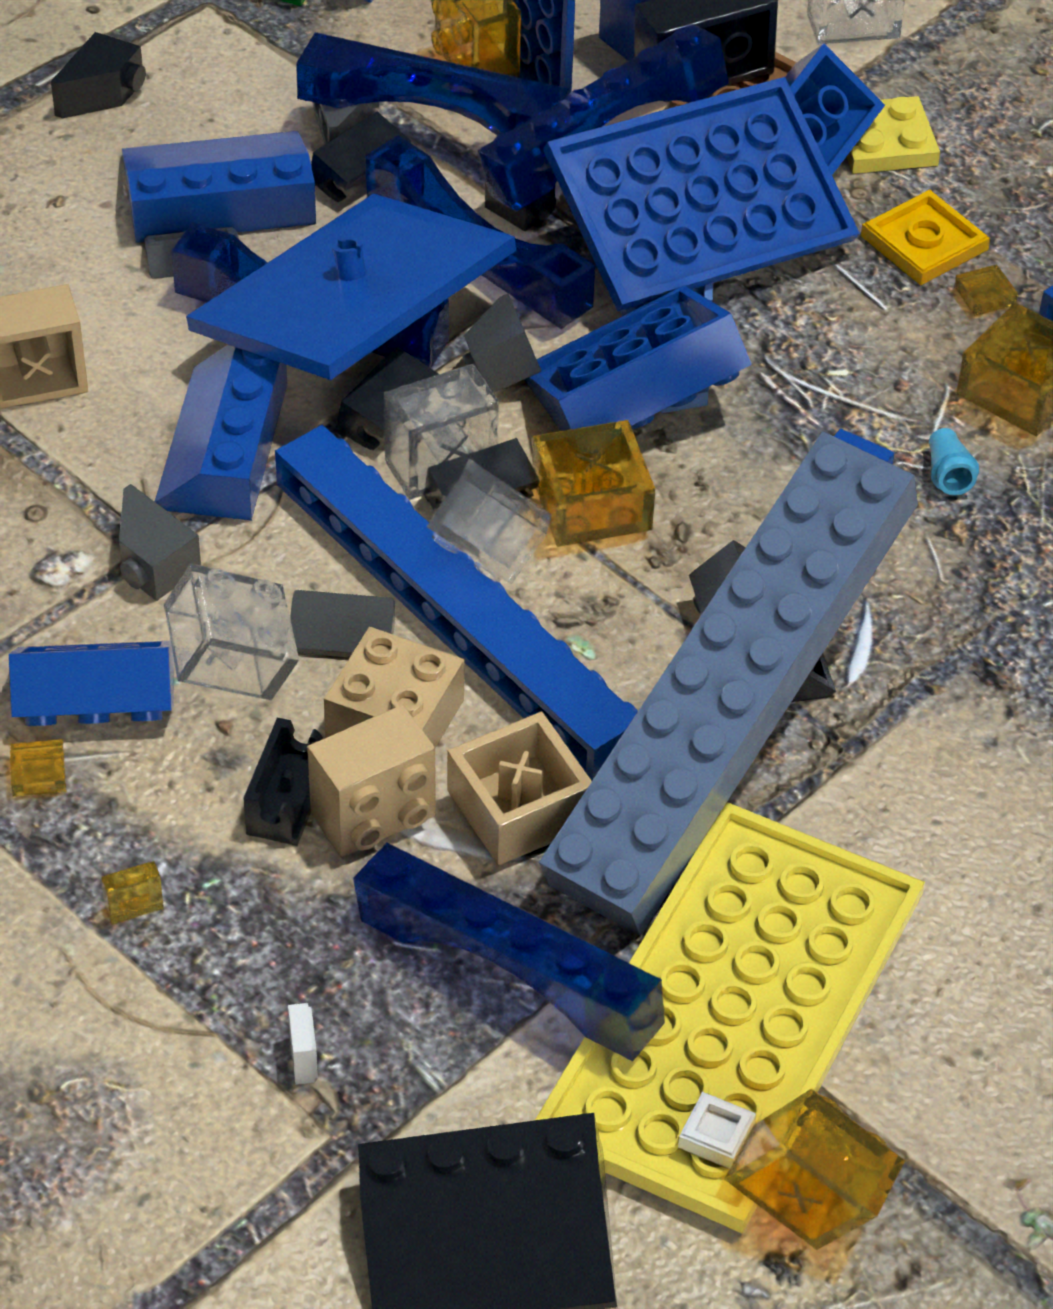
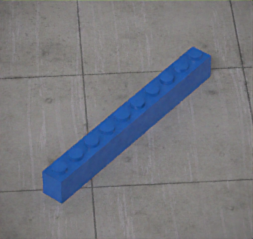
(452, 596)

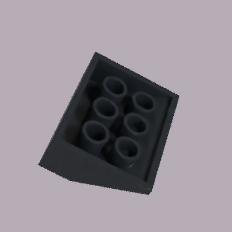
(489, 1218)

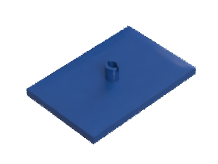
(700, 192)
(351, 285)

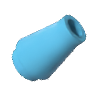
(952, 465)

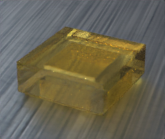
(985, 290)
(38, 768)
(132, 892)

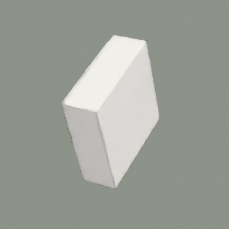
(302, 1043)
(716, 1130)

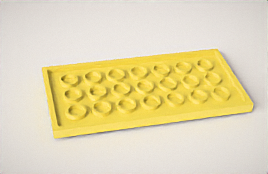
(760, 985)

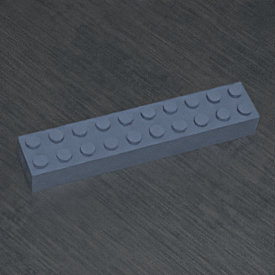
(729, 683)

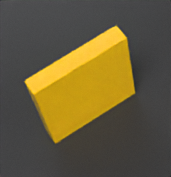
(925, 237)

